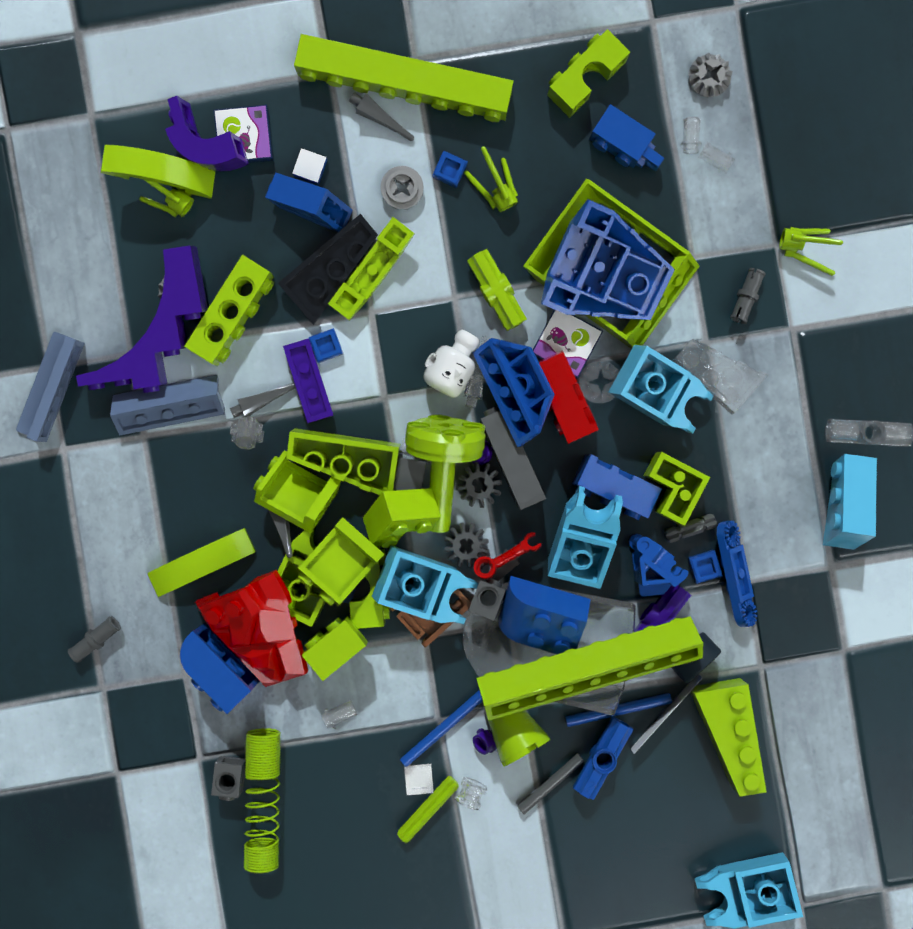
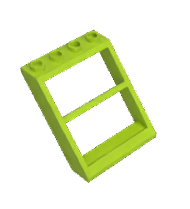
(685, 265)

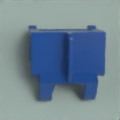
(653, 567)

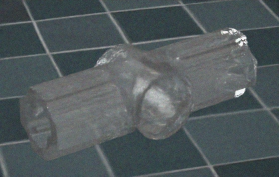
(883, 432)

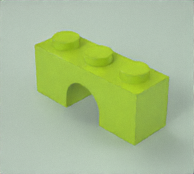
(603, 55)
(366, 611)

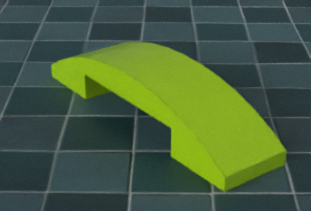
(158, 168)
(372, 269)
(201, 562)

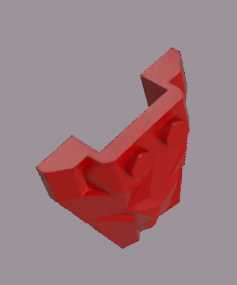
(258, 628)

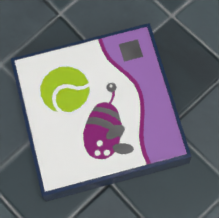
(252, 126)
(568, 334)

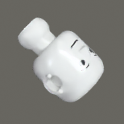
(451, 367)

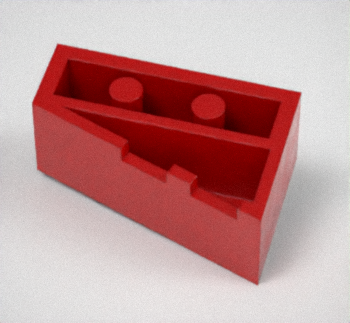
(569, 403)

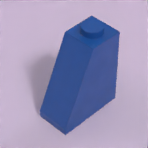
(309, 202)

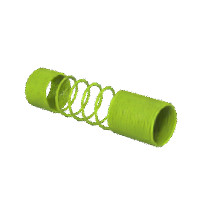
(262, 763)

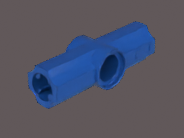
(595, 773)

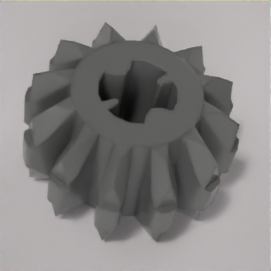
(487, 481)
(457, 545)

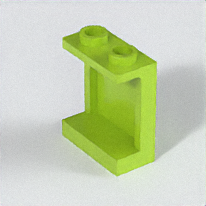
(295, 493)
(339, 563)

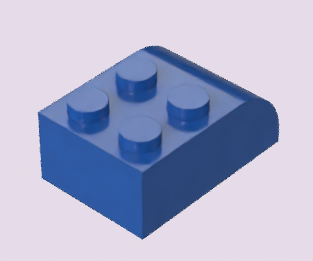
(543, 616)
(215, 669)

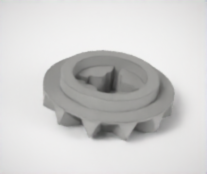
(710, 87)
(403, 175)

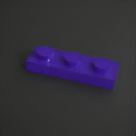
(308, 381)

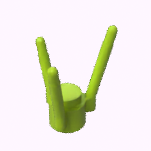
(504, 194)
(178, 201)
(795, 238)

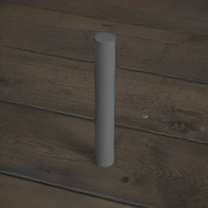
(550, 783)

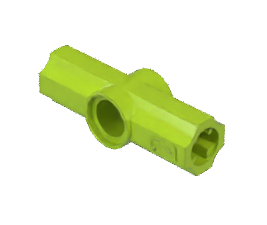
(496, 290)

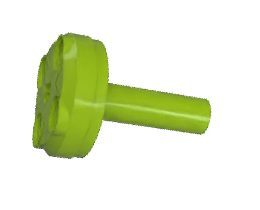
(444, 443)

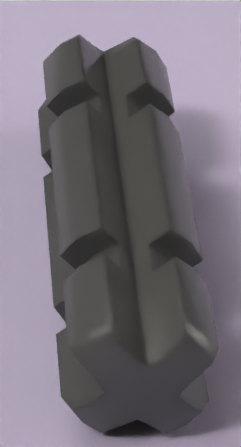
(691, 528)

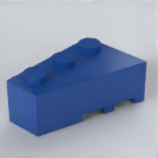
(609, 481)

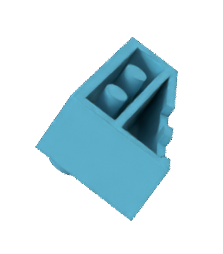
(851, 502)

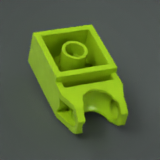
(308, 605)

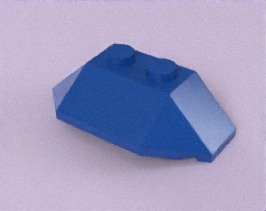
(516, 386)

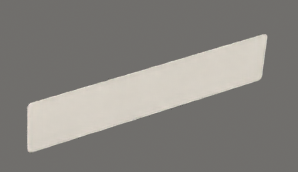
(666, 713)

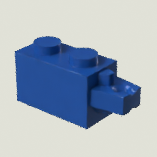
(625, 140)

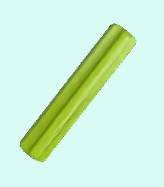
(428, 809)

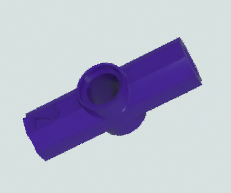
(665, 608)

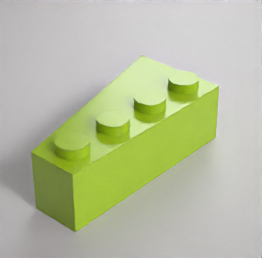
(347, 458)
(732, 730)

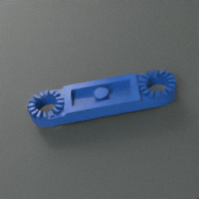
(736, 573)

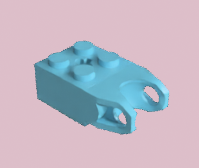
(668, 387)
(585, 541)
(431, 587)
(743, 894)

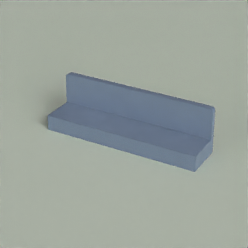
(49, 387)
(170, 406)

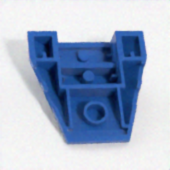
(605, 269)

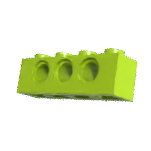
(230, 295)

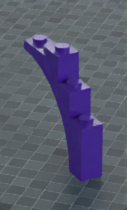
(181, 296)

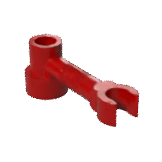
(499, 561)

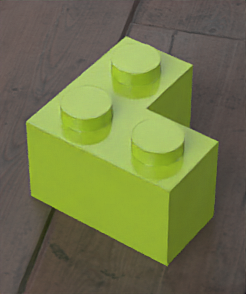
(682, 484)
(400, 513)
(334, 648)

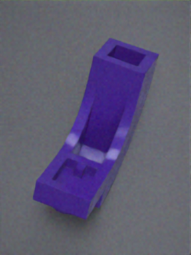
(217, 153)

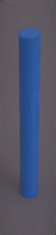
(623, 708)
(441, 729)

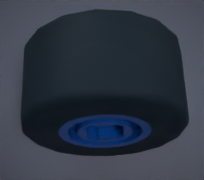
(691, 669)

